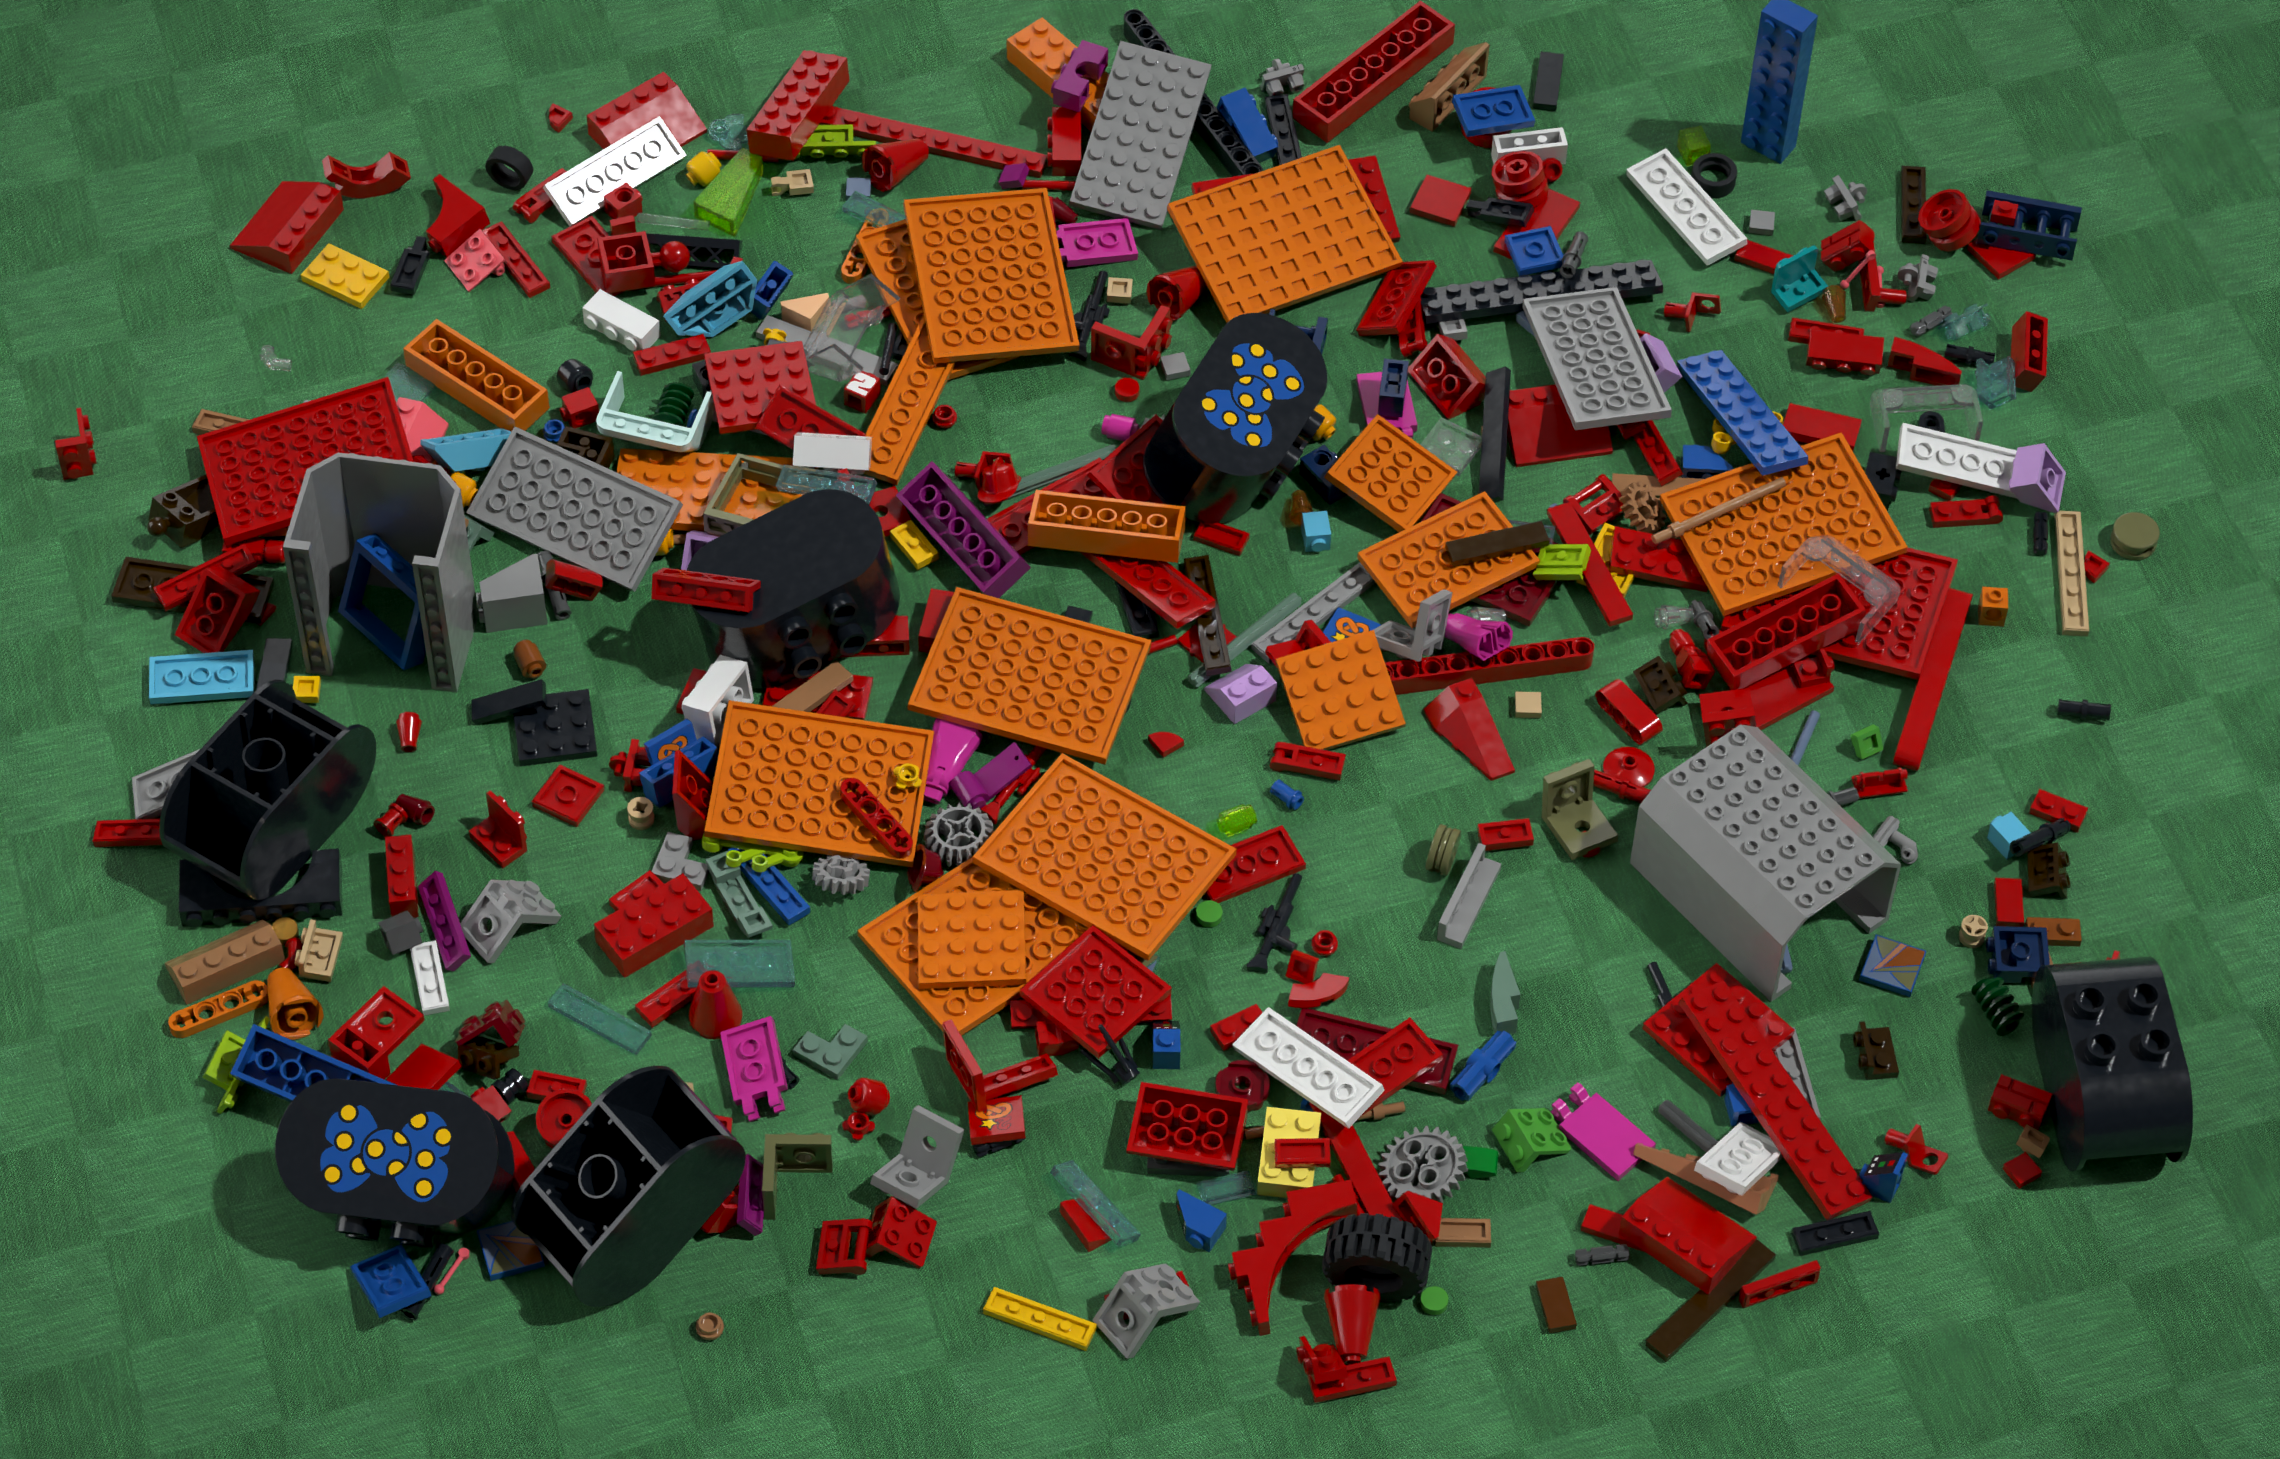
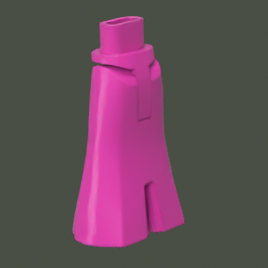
(1478, 636)
(950, 752)

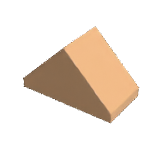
(803, 311)

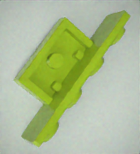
(835, 141)
(222, 1063)

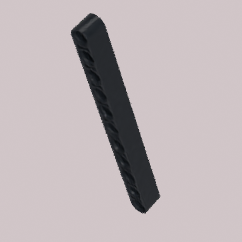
(1209, 121)

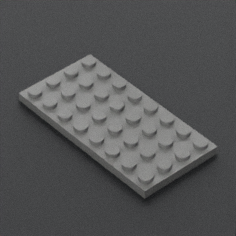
(1140, 135)
(1596, 358)
(574, 508)

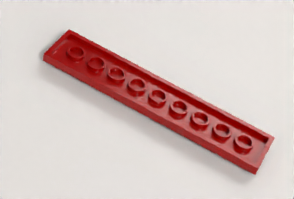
(1775, 1100)

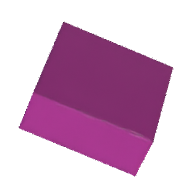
(1013, 176)

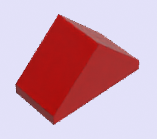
(1421, 1212)

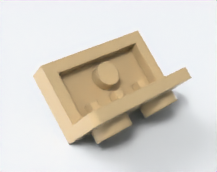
(318, 952)

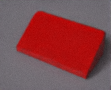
(1083, 1225)

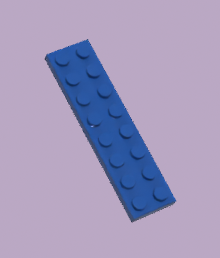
(1742, 412)

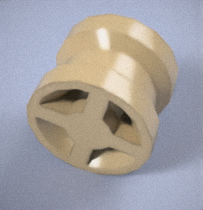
(637, 819)
(1973, 931)

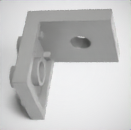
(1429, 631)
(508, 907)
(919, 1167)
(1145, 1297)

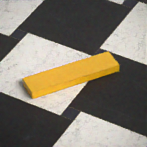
(1040, 1318)

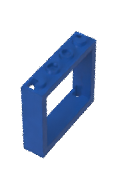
(376, 552)

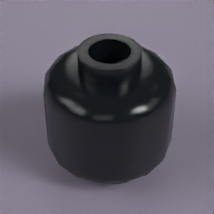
(574, 375)

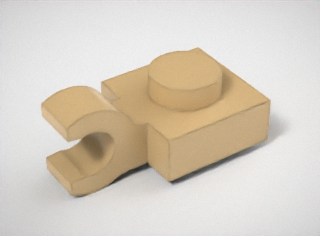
(796, 182)

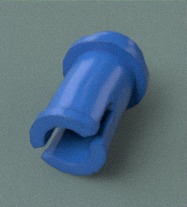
(1291, 797)

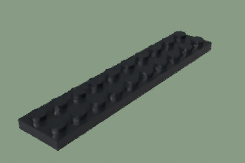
(1507, 294)

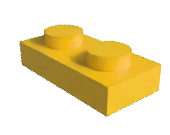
(914, 544)

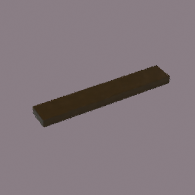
(1209, 624)
(1704, 1307)

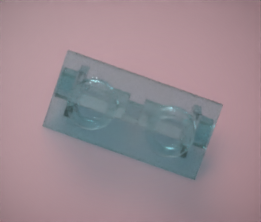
(1956, 324)

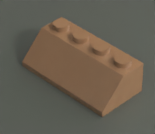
(1459, 77)
(226, 961)

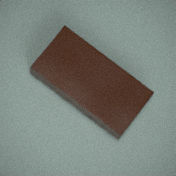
(1556, 1305)

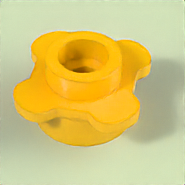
(774, 334)
(907, 770)

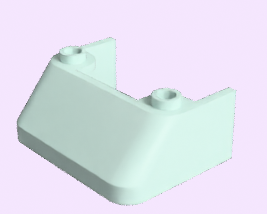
(651, 431)

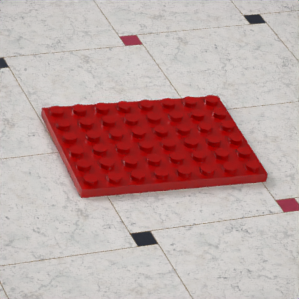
(262, 462)
(1906, 631)

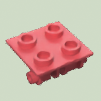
(475, 260)

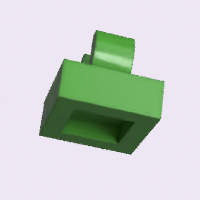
(1867, 741)

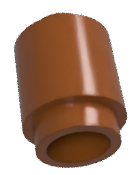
(529, 659)

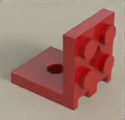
(1132, 354)
(888, 502)
(1725, 711)

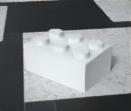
(832, 452)
(709, 699)

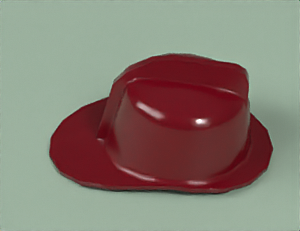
(925, 868)

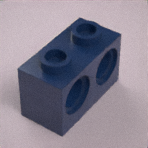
(1393, 387)
(1314, 468)

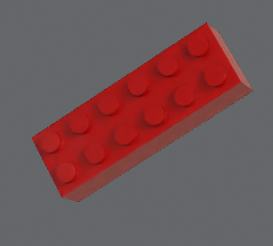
(798, 105)
(1785, 632)

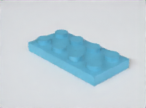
(201, 676)

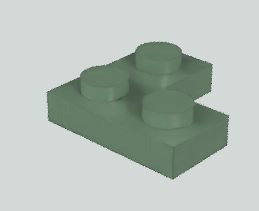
(831, 1057)

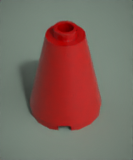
(893, 161)
(1176, 290)
(714, 1006)
(1352, 1319)

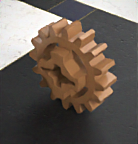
(1642, 507)

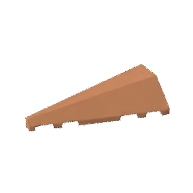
(1753, 1200)

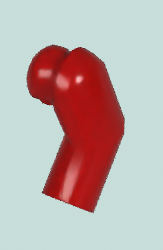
(293, 945)

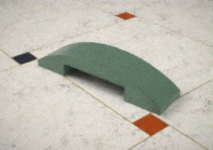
(737, 897)

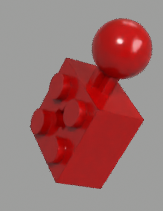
(630, 264)

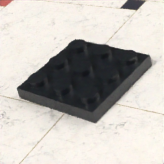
(556, 730)

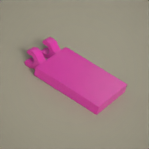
(1096, 242)
(1369, 390)
(755, 1065)
(1600, 1131)

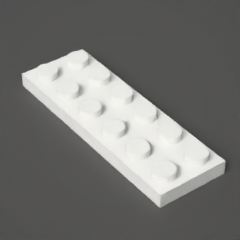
(629, 160)
(1686, 206)
(1955, 459)
(1308, 1067)

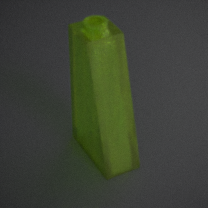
(730, 193)

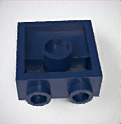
(2017, 952)

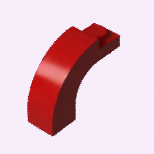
(367, 181)

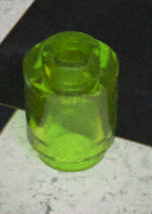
(1236, 819)

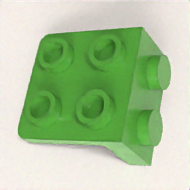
(1529, 1134)

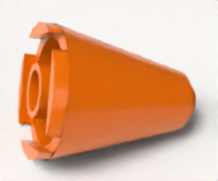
(291, 1005)

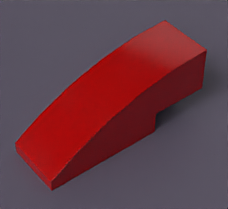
(1923, 363)

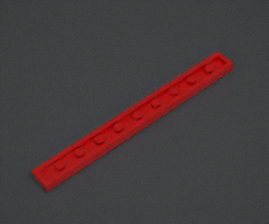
(938, 141)

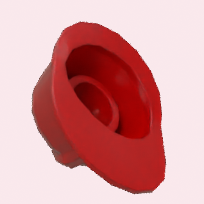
(998, 482)

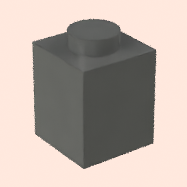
(401, 932)

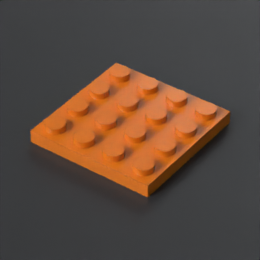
(1390, 474)
(1340, 692)
(971, 939)

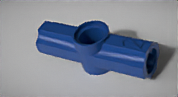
(1483, 1065)

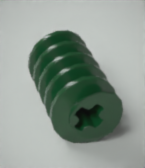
(674, 403)
(1998, 1005)

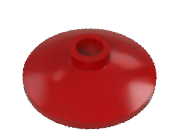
(1641, 770)

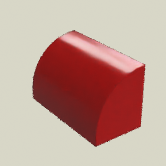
(572, 580)

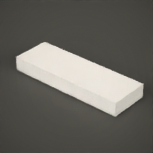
(429, 978)

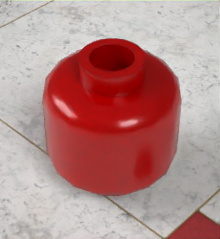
(868, 1096)

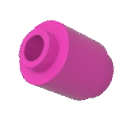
(1119, 427)

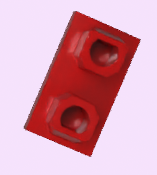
(629, 765)

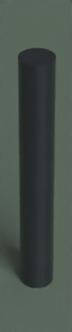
(888, 349)

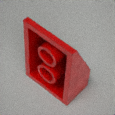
(216, 610)
(690, 796)

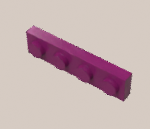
(444, 921)

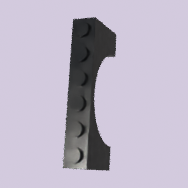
(313, 896)

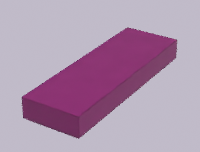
(750, 1197)

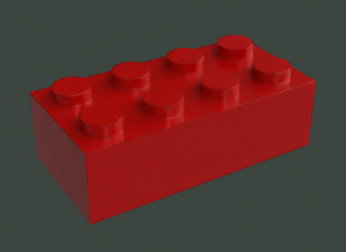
(653, 925)

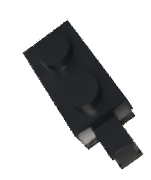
(1501, 211)
(411, 267)

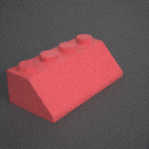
(420, 423)

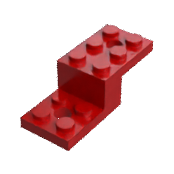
(368, 1043)

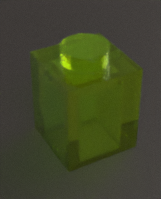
(1693, 144)

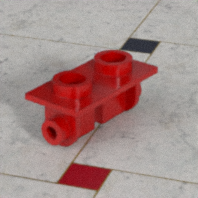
(1880, 783)

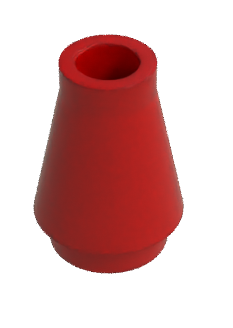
(408, 730)

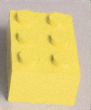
(1285, 1124)

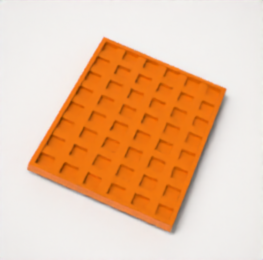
(1284, 234)

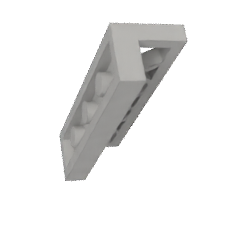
(1468, 898)

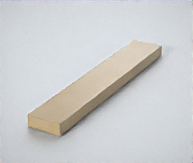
(2071, 573)

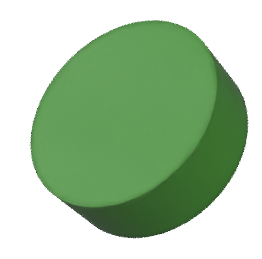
(1209, 913)
(1434, 1300)

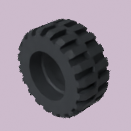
(1378, 1254)

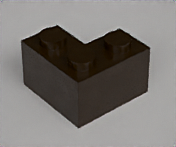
(588, 445)

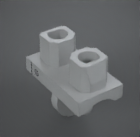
(1282, 75)
(1849, 206)
(1916, 278)

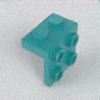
(1797, 280)

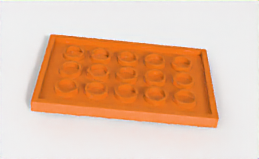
(1417, 564)

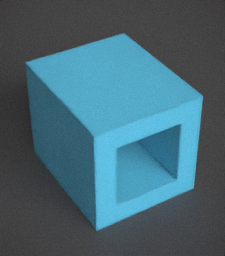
(1316, 531)
(2004, 831)

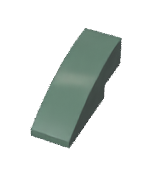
(1504, 997)

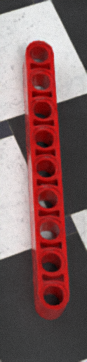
(1508, 664)
(1932, 680)

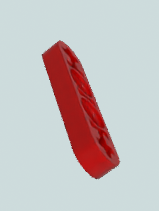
(872, 820)

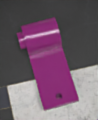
(991, 778)

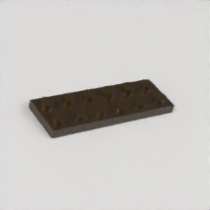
(141, 575)

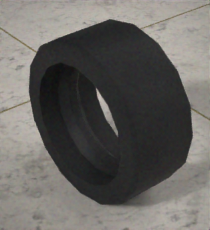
(514, 159)
(1717, 162)

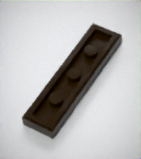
(1912, 199)
(1497, 543)

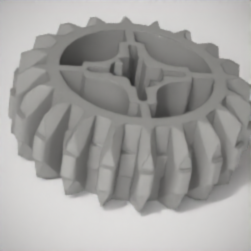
(957, 827)

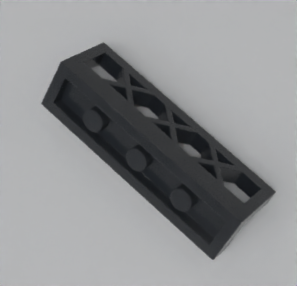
(698, 242)

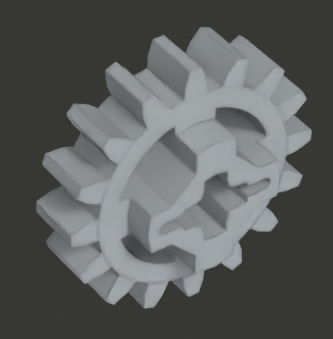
(840, 874)

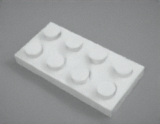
(1739, 1159)

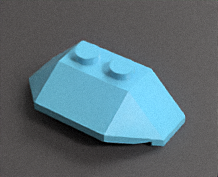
(714, 302)
(467, 450)

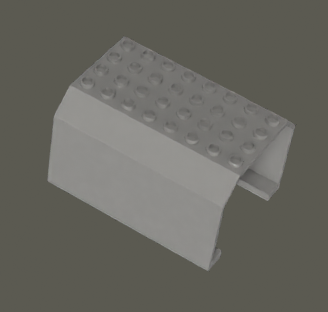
(417, 515)
(1757, 851)

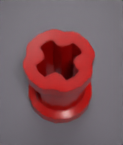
(391, 820)

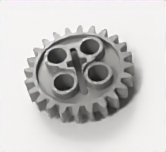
(1424, 1165)

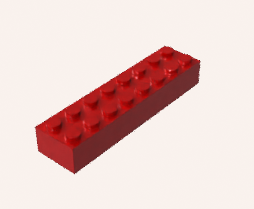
(1373, 71)

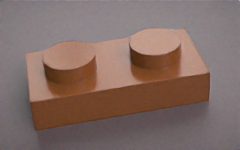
(2059, 930)

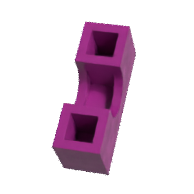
(1085, 62)

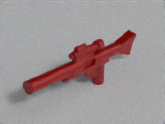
(993, 808)

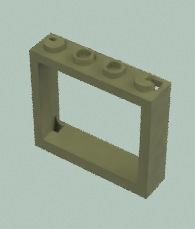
(755, 469)

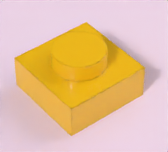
(307, 688)

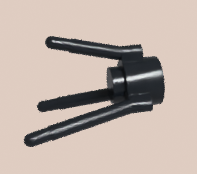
(1124, 1069)

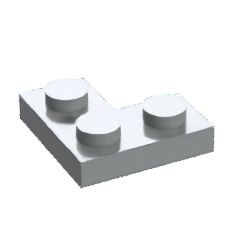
(673, 861)

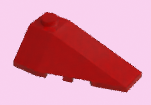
(1466, 722)

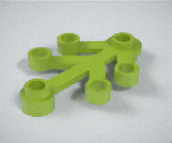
(753, 851)

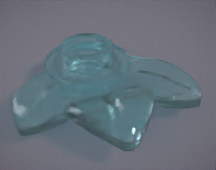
(729, 131)

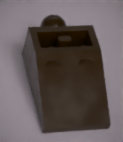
(183, 512)

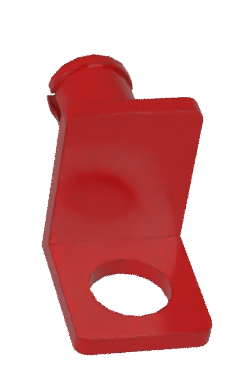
(1689, 310)
(973, 470)
(1916, 1149)

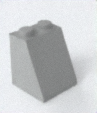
(513, 597)

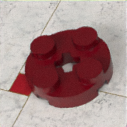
(1246, 1072)

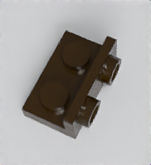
(1659, 684)
(2048, 870)
(1876, 1052)
(485, 1055)

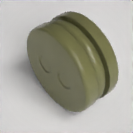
(2134, 536)
(1443, 850)

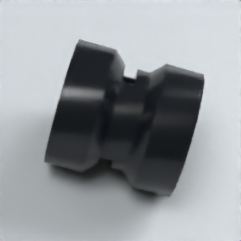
(511, 1085)

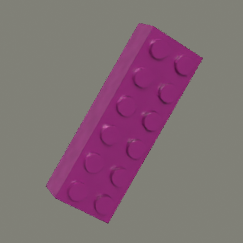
(963, 531)

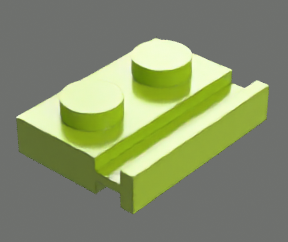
(1562, 562)

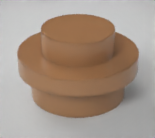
(709, 1326)

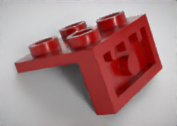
(501, 833)
(900, 1232)

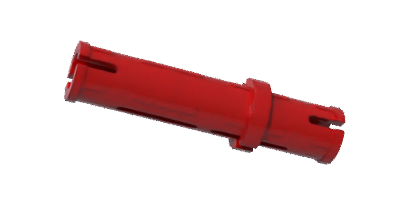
(1621, 787)

